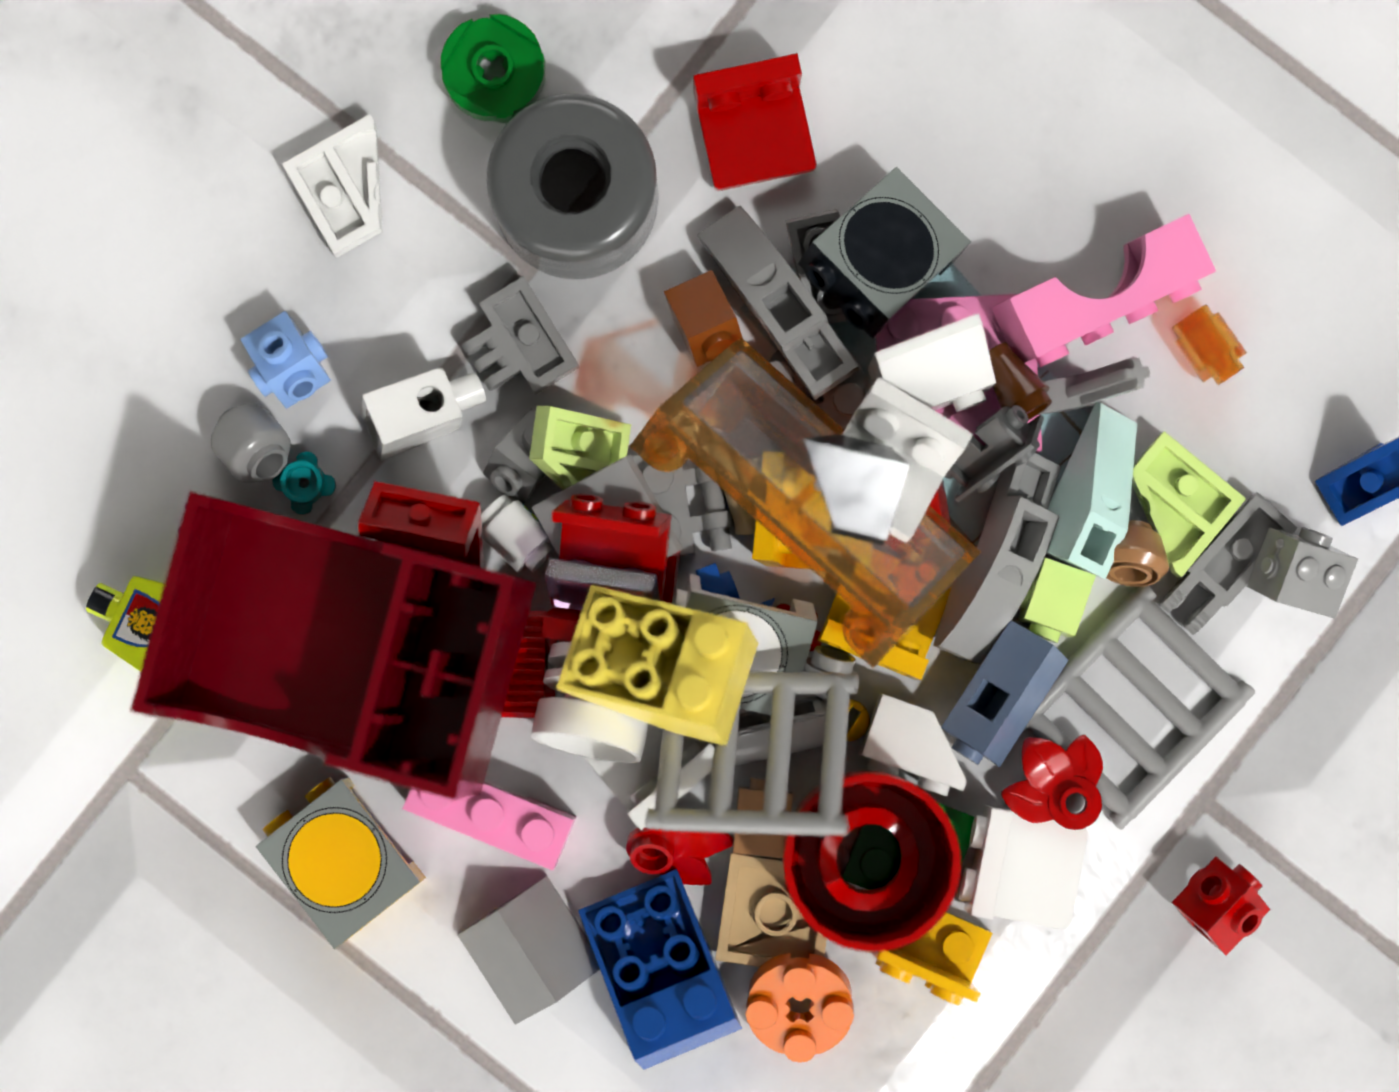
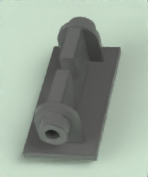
(1007, 441)

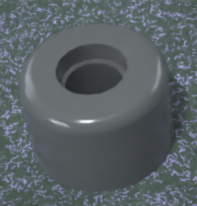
(583, 241)

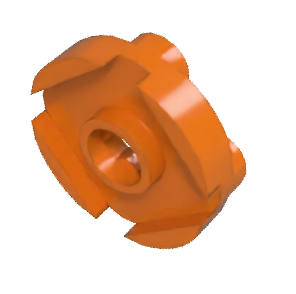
(796, 1033)

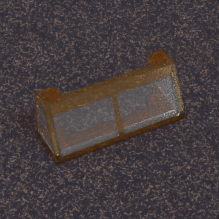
(747, 434)

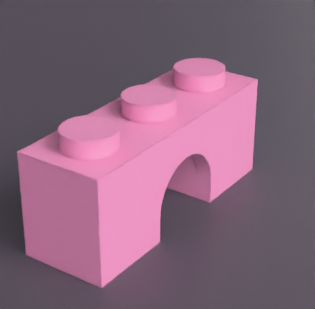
(501, 820)

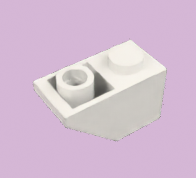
(913, 741)

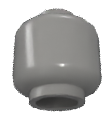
(251, 443)

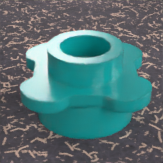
(319, 483)

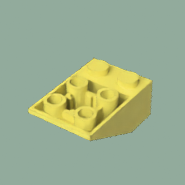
(660, 663)

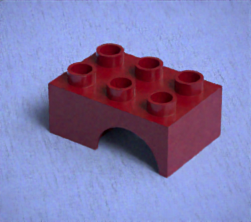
(334, 646)

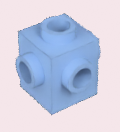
(285, 360)

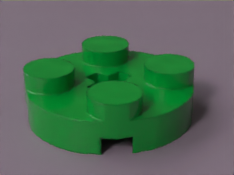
(486, 39)

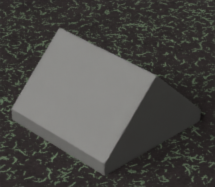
(531, 950)

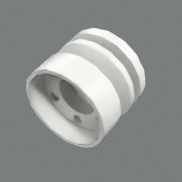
(582, 726)

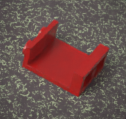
(424, 522)
(609, 538)

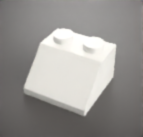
(940, 366)

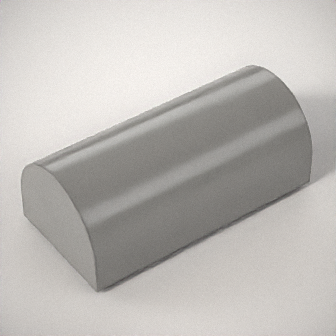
(755, 730)

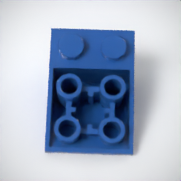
(659, 970)

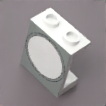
(781, 634)

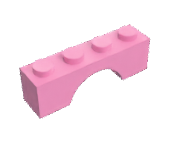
(1154, 265)

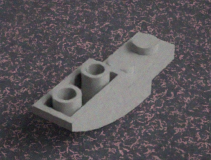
(778, 301)
(1009, 560)

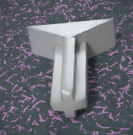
(1094, 386)

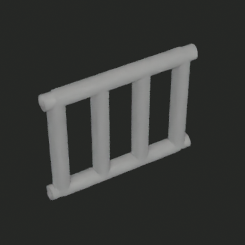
(1197, 732)
(774, 816)

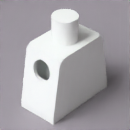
(399, 422)

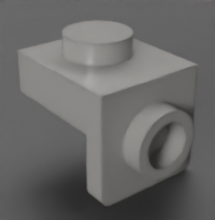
(510, 463)

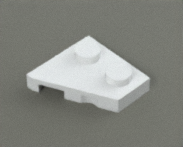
(342, 185)

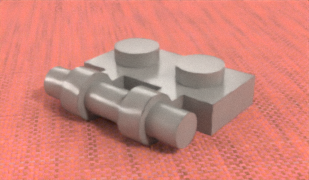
(671, 495)

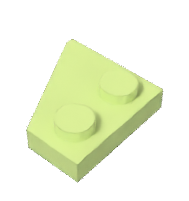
(575, 444)
(1182, 500)

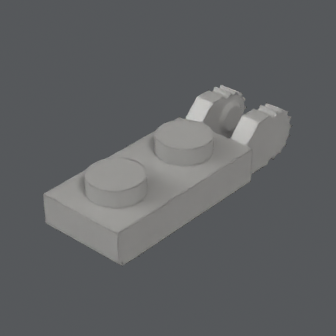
(1227, 561)

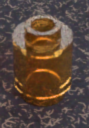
(1209, 345)

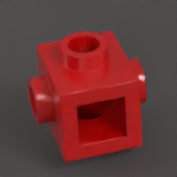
(1222, 904)

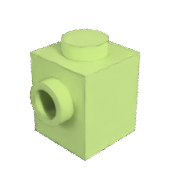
(1056, 600)

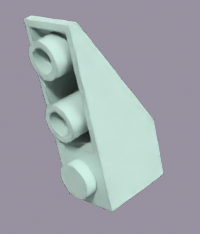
(1095, 493)

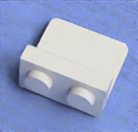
(1023, 869)

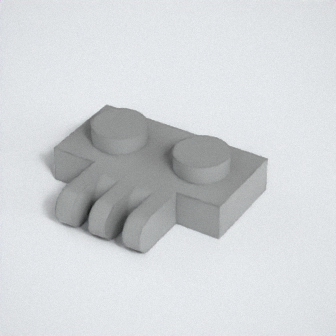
(520, 340)

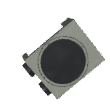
(882, 252)

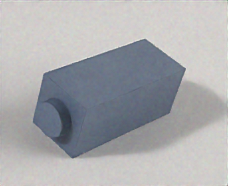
(1003, 695)

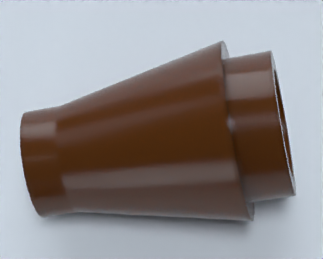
(1017, 382)

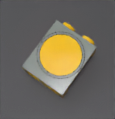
(337, 861)

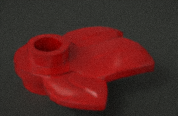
(1052, 777)
(664, 851)

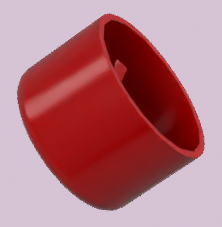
(906, 904)

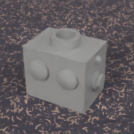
(1302, 571)

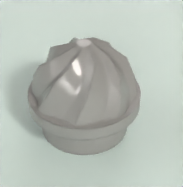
(830, 660)

